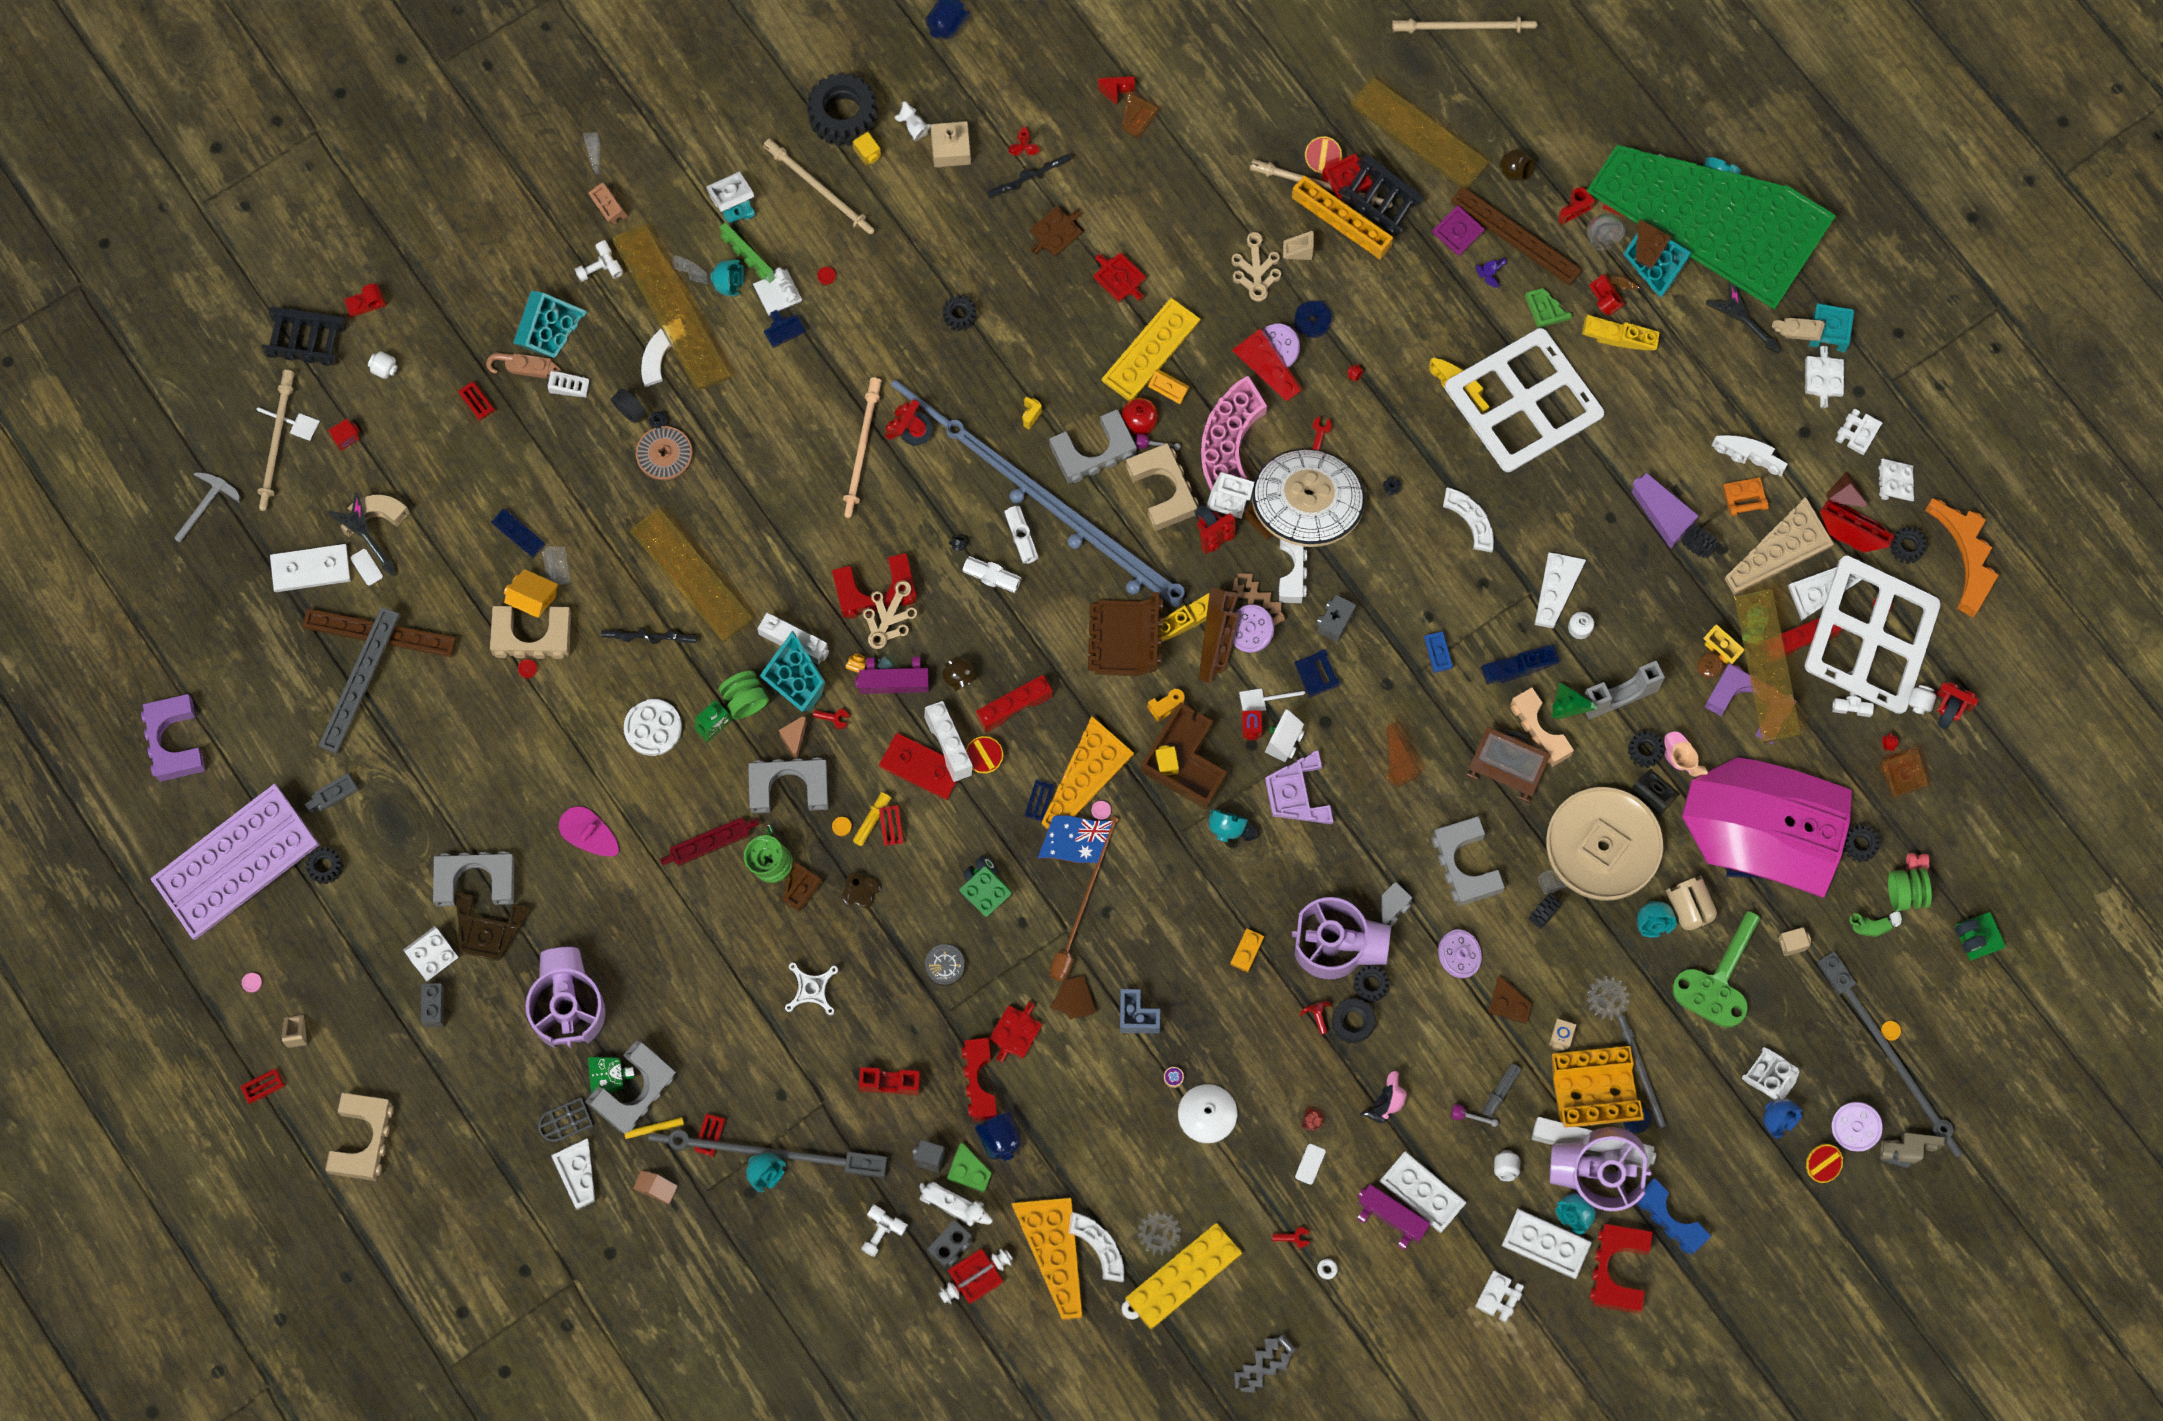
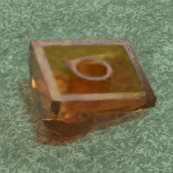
(1904, 772)

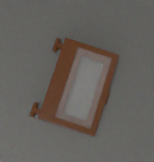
(1509, 762)

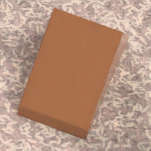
(793, 735)
(655, 1186)

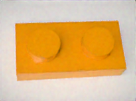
(1168, 386)
(1247, 950)

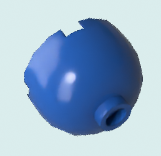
(1780, 1116)

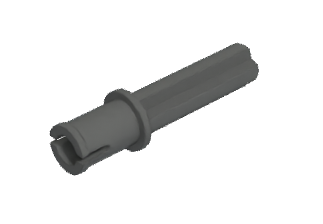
(1501, 1090)

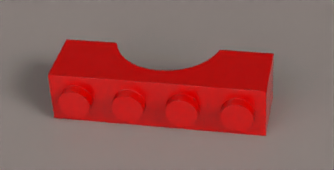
(1804, 635)
(1000, 710)
(977, 1055)

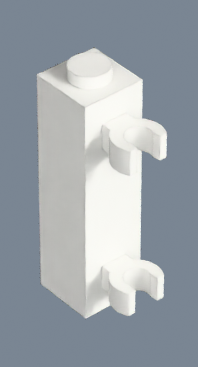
(778, 631)

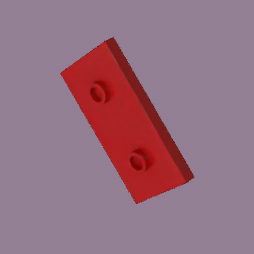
(918, 766)

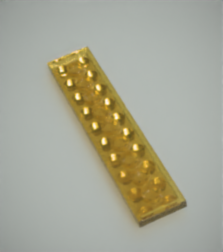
(671, 308)

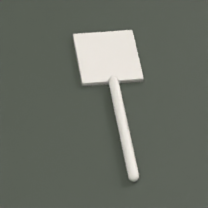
(302, 427)
(1255, 701)

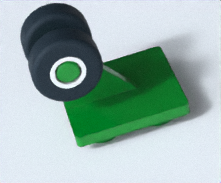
(984, 887)
(1979, 936)

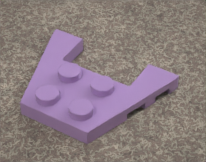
(1289, 795)

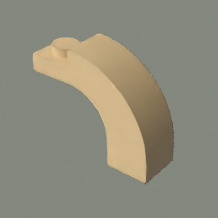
(383, 507)

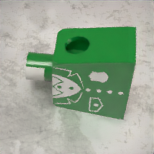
(713, 720)
(608, 1074)

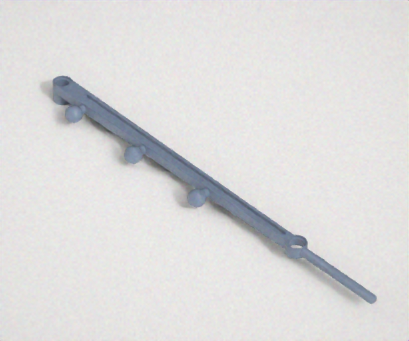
(1084, 529)

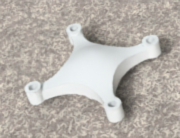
(811, 989)

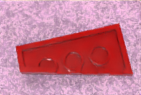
(1265, 360)

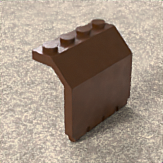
(1125, 637)

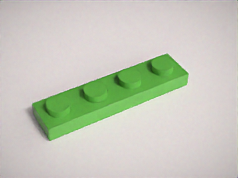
(750, 256)

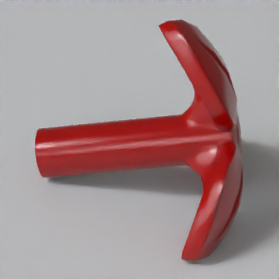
(1024, 137)
(1317, 1009)

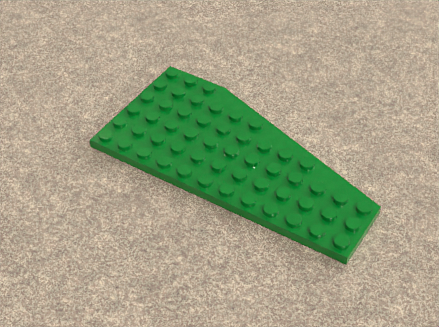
(1728, 221)

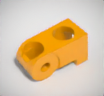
(1166, 705)

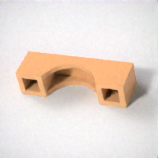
(1526, 707)

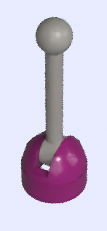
(1142, 442)
(1459, 1112)

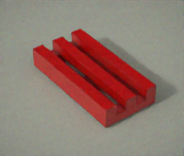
(485, 413)
(888, 809)
(265, 1093)
(704, 1151)

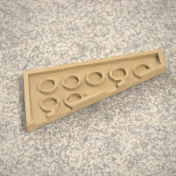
(1789, 543)

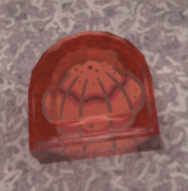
(1312, 1120)

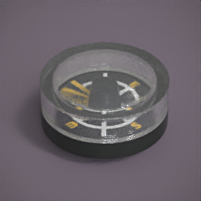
(944, 965)

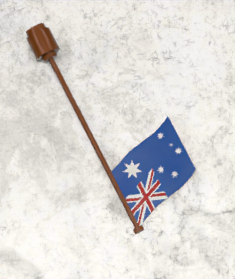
(1076, 842)

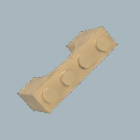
(1162, 462)
(553, 644)
(366, 1163)

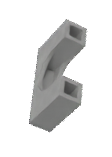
(1077, 466)
(1644, 683)
(764, 774)
(449, 868)
(1465, 888)
(655, 1076)

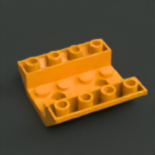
(1593, 1076)

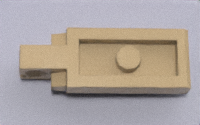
(1799, 328)

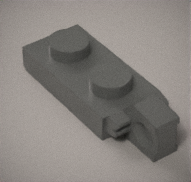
(332, 793)

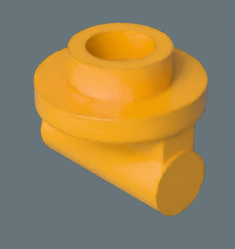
(856, 662)

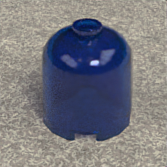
(946, 18)
(999, 1137)

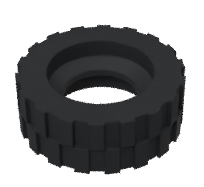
(1364, 1010)

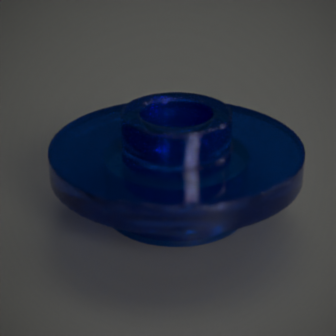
(1640, 1125)

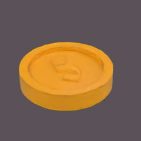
(841, 826)
(1890, 1030)

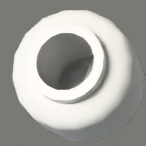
(382, 365)
(1581, 625)
(1922, 699)
(1507, 1165)

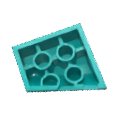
(1665, 269)
(546, 324)
(794, 674)

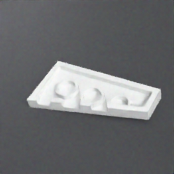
(1557, 584)
(1812, 591)

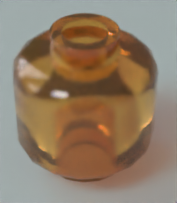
(1710, 673)

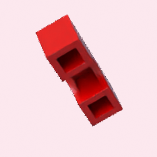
(878, 1081)

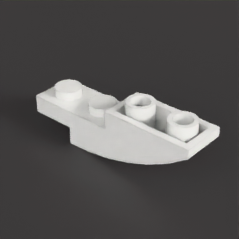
(1743, 448)

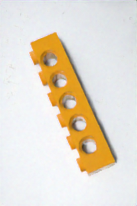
(1342, 217)

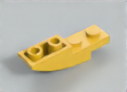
(1620, 335)
(1446, 371)
(1184, 618)

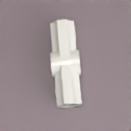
(1025, 544)
(991, 574)

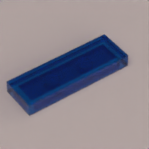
(518, 533)

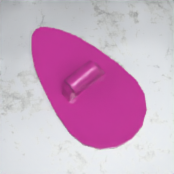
(587, 832)

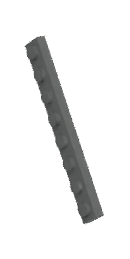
(359, 680)

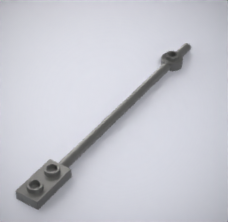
(1843, 982)
(854, 1163)

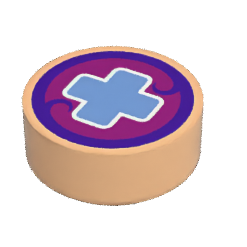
(1173, 1077)

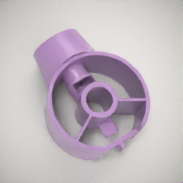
(1370, 943)
(560, 968)
(1569, 1164)

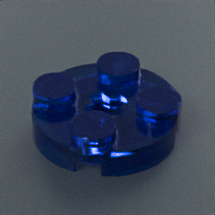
(1315, 309)

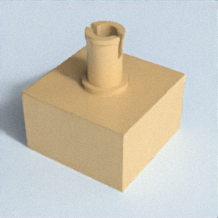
(950, 144)

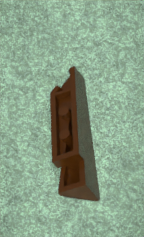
(1218, 633)

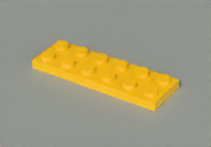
(1151, 349)
(1183, 1276)

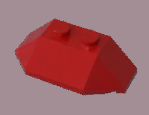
(1855, 528)

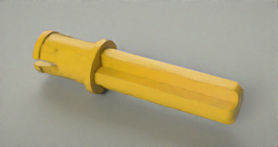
(871, 819)

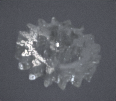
(1616, 996)
(1168, 1227)

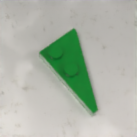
(1570, 703)

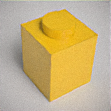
(866, 149)
(1167, 760)

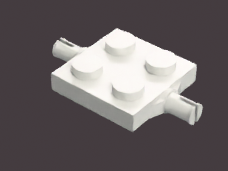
(1824, 376)

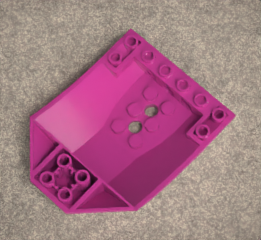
(1741, 823)

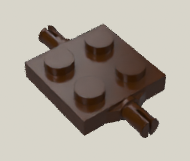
(1055, 231)

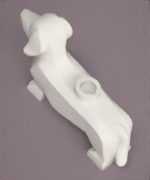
(954, 1204)

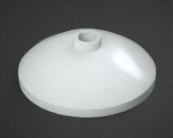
(1203, 1126)

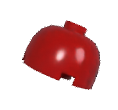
(1139, 416)

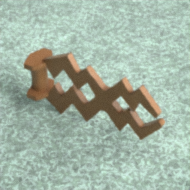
(1254, 595)

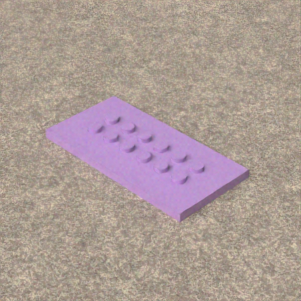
(234, 861)

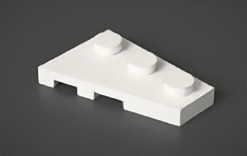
(576, 1172)

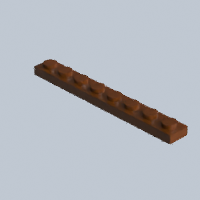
(1516, 236)
(360, 629)

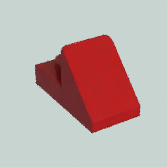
(1111, 86)

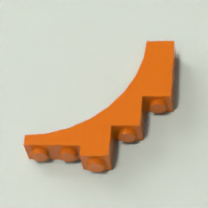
(1974, 552)

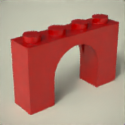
(853, 602)
(1605, 1291)

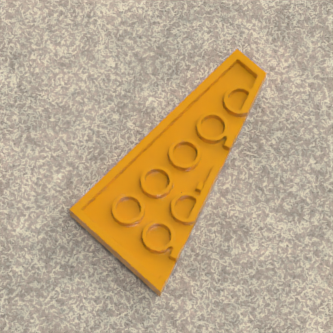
(1090, 769)
(1054, 1248)

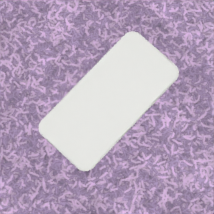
(366, 567)
(1310, 1164)

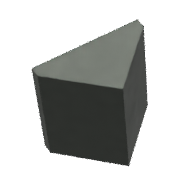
(1654, 792)

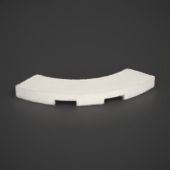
(653, 358)
(1474, 517)
(1102, 1243)

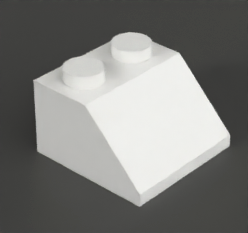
(1285, 736)

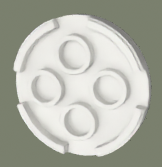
(652, 727)

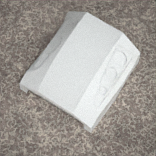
(1772, 1075)

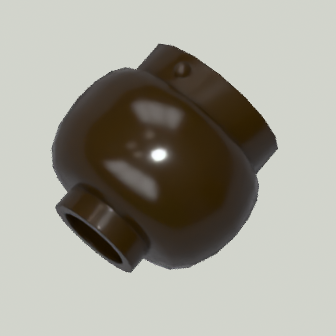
(1516, 165)
(958, 673)

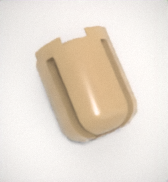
(1692, 904)

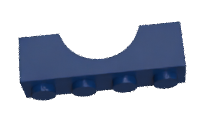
(1688, 1236)

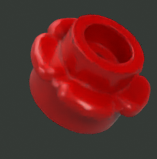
(1355, 372)
(1889, 742)

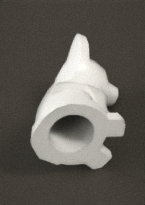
(915, 125)

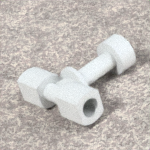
(605, 262)
(1854, 704)
(884, 1224)

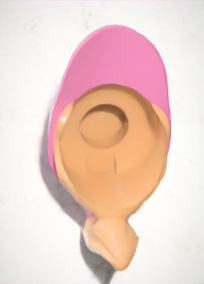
(1682, 754)

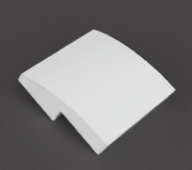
(1230, 495)

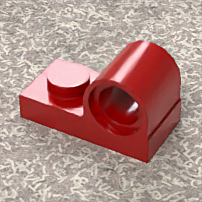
(1576, 207)
(367, 301)

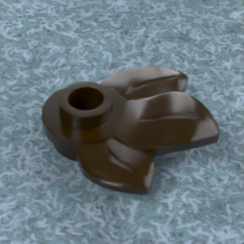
(862, 892)

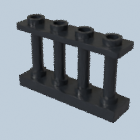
(1396, 187)
(298, 319)

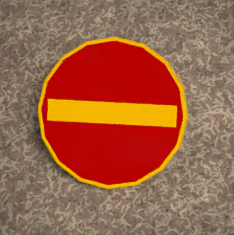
(1322, 153)
(984, 754)
(1824, 1163)

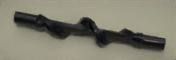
(1027, 174)
(652, 638)

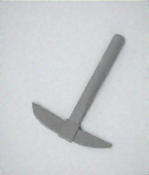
(217, 486)

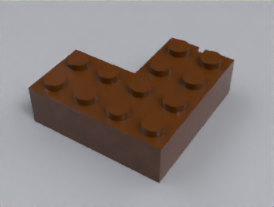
(1197, 778)

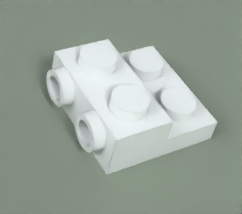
(730, 191)

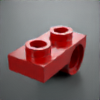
(1607, 296)

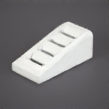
(569, 378)

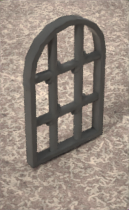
(573, 1123)

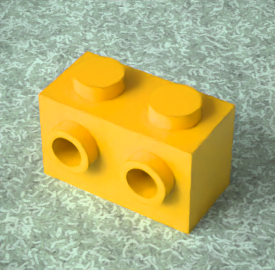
(1724, 644)

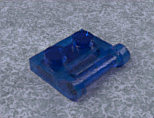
(1311, 676)

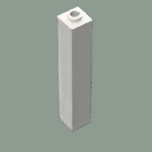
(1554, 1133)

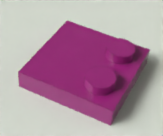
(1458, 231)

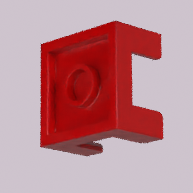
(1343, 173)

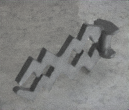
(1258, 1368)

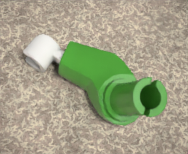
(1874, 928)

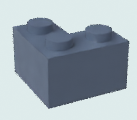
(1136, 1019)

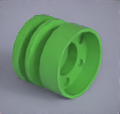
(743, 694)
(761, 852)
(1909, 889)

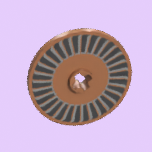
(657, 441)

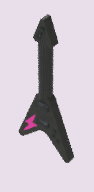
(1735, 308)
(357, 523)

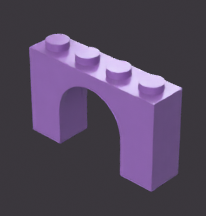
(1731, 683)
(158, 717)

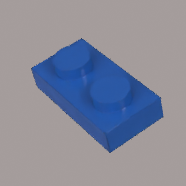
(1438, 652)

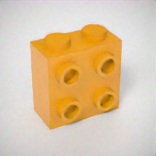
(530, 593)

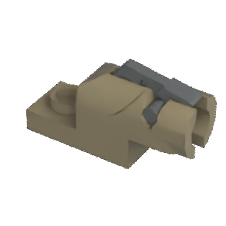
(1909, 1149)

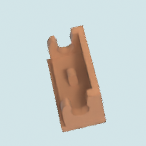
(607, 203)

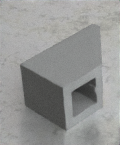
(1393, 903)

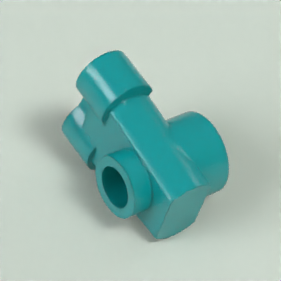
(738, 212)

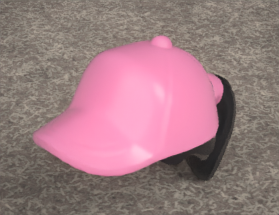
(1389, 1102)

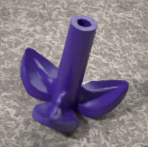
(1489, 270)

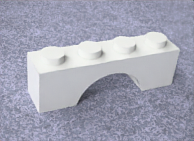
(1291, 586)
(952, 747)

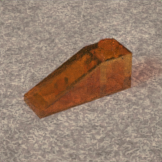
(1400, 766)

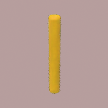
(654, 1127)

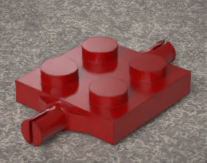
(1119, 277)
(1015, 1032)

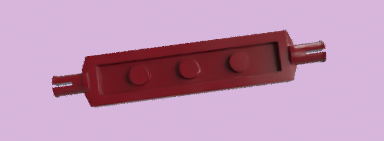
(709, 842)

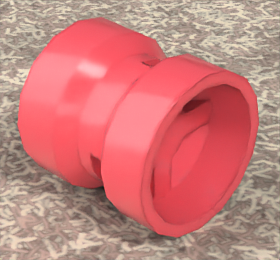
(1916, 862)

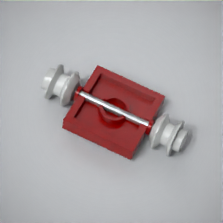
(975, 1276)

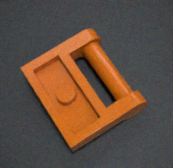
(1744, 491)

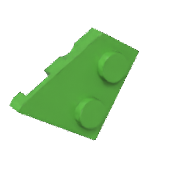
(1545, 309)
(969, 1170)

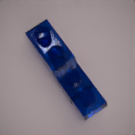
(1520, 665)

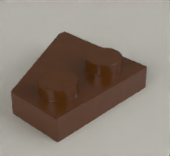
(1650, 244)

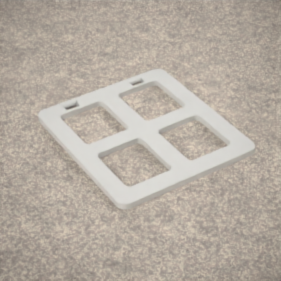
(1523, 400)
(1872, 634)

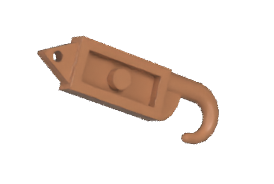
(524, 364)

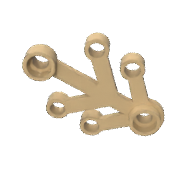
(1256, 270)
(888, 618)

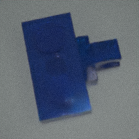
(783, 329)

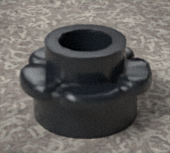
(657, 424)
(1392, 490)
(958, 542)
(1250, 833)

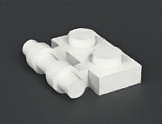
(1863, 435)
(1493, 1294)

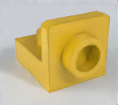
(1030, 416)

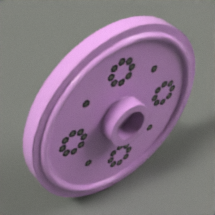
(1285, 342)
(1253, 629)
(1459, 953)
(1857, 1126)

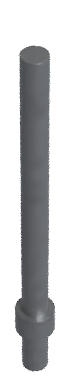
(1627, 1035)

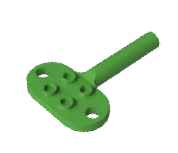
(1711, 994)

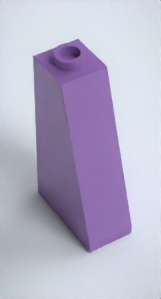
(1664, 509)

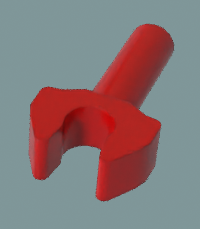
(1320, 431)
(833, 717)
(1292, 1237)

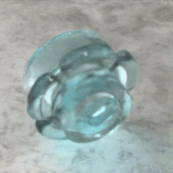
(885, 663)

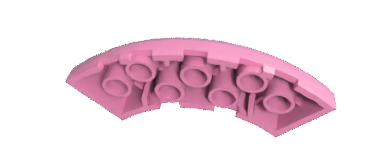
(1226, 429)

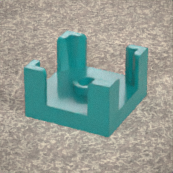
(1837, 326)

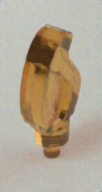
(1623, 283)

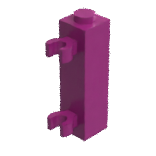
(892, 680)
(1393, 1214)

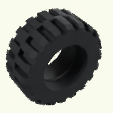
(842, 88)

